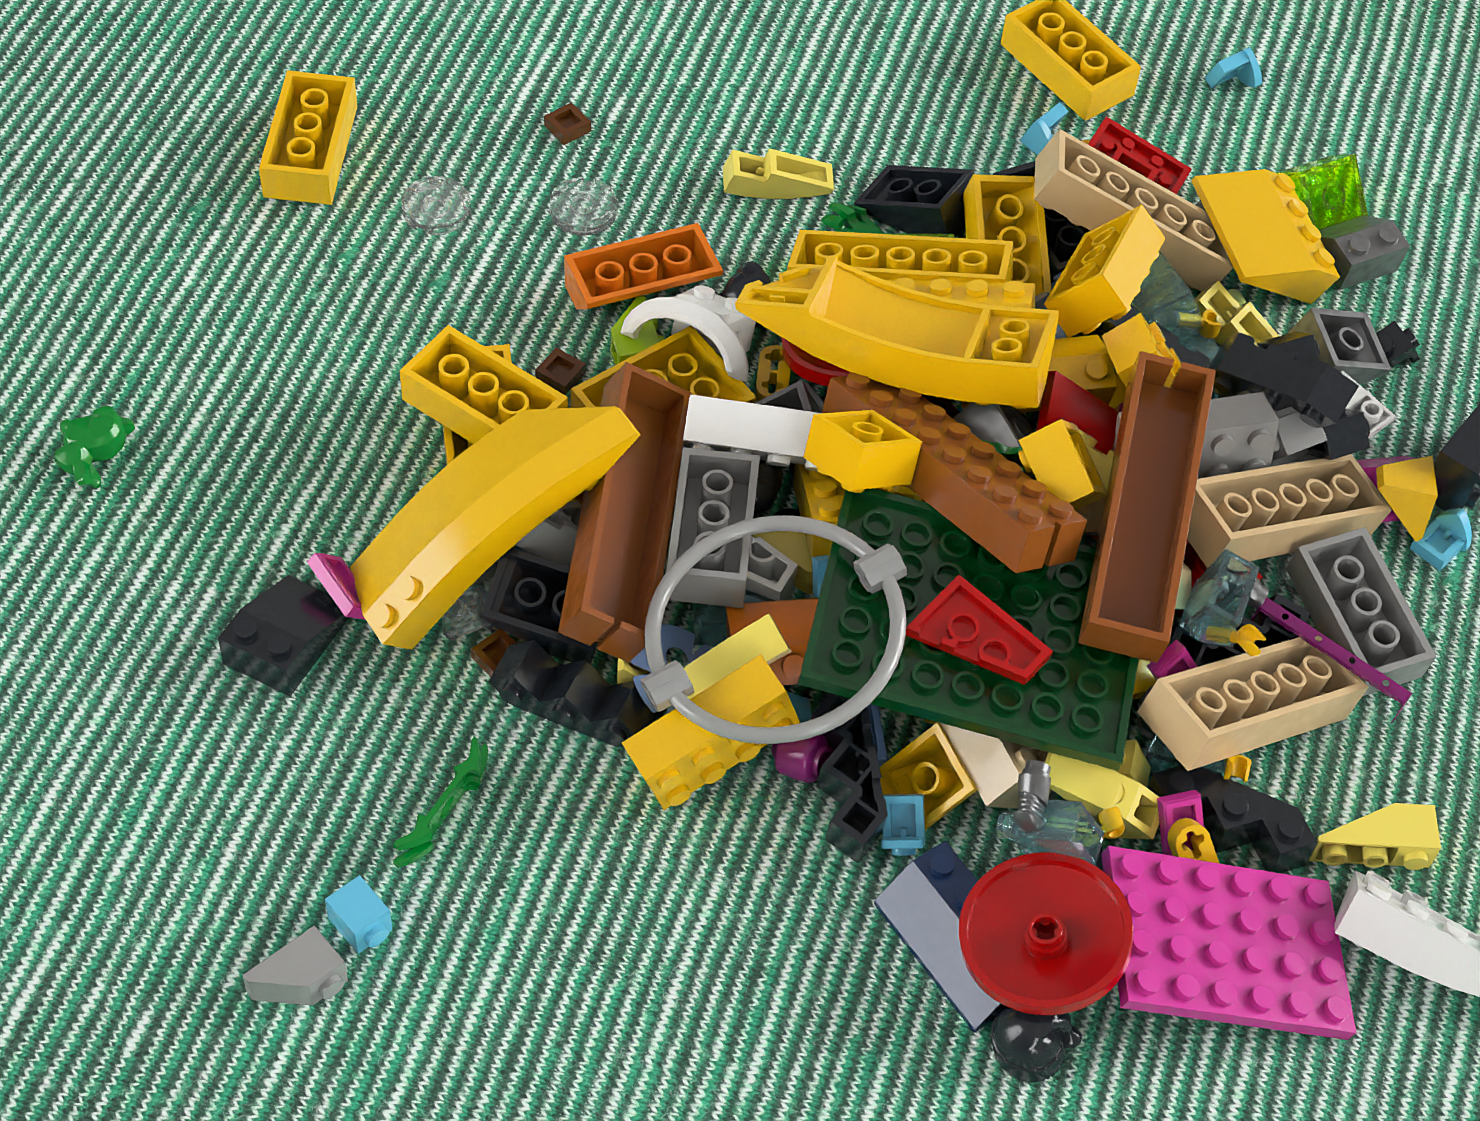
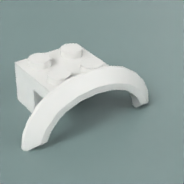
(710, 315)

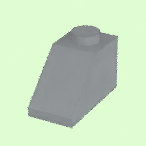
(298, 972)

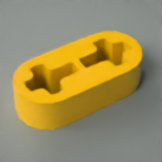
(767, 376)
(1201, 841)

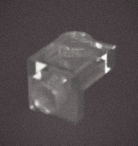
(464, 615)

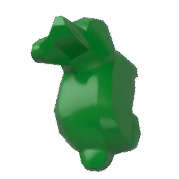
(91, 440)

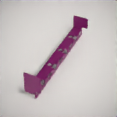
(1335, 651)

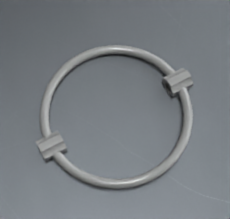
(876, 570)

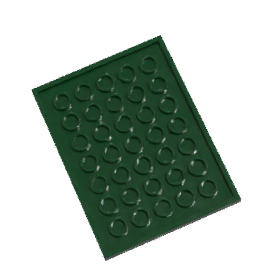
(1069, 708)

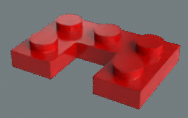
(1139, 155)

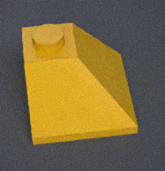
(936, 773)

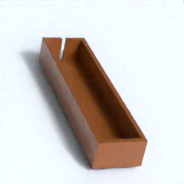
(969, 479)
(1147, 509)
(627, 519)

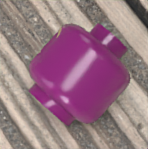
(802, 758)

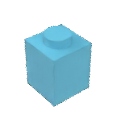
(359, 915)

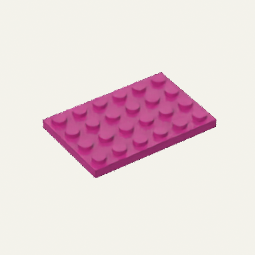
(1231, 945)

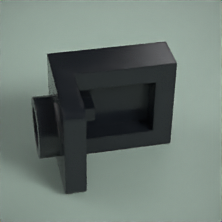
(1398, 344)

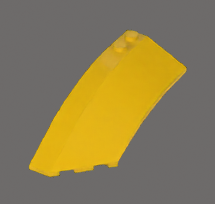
(908, 335)
(480, 512)

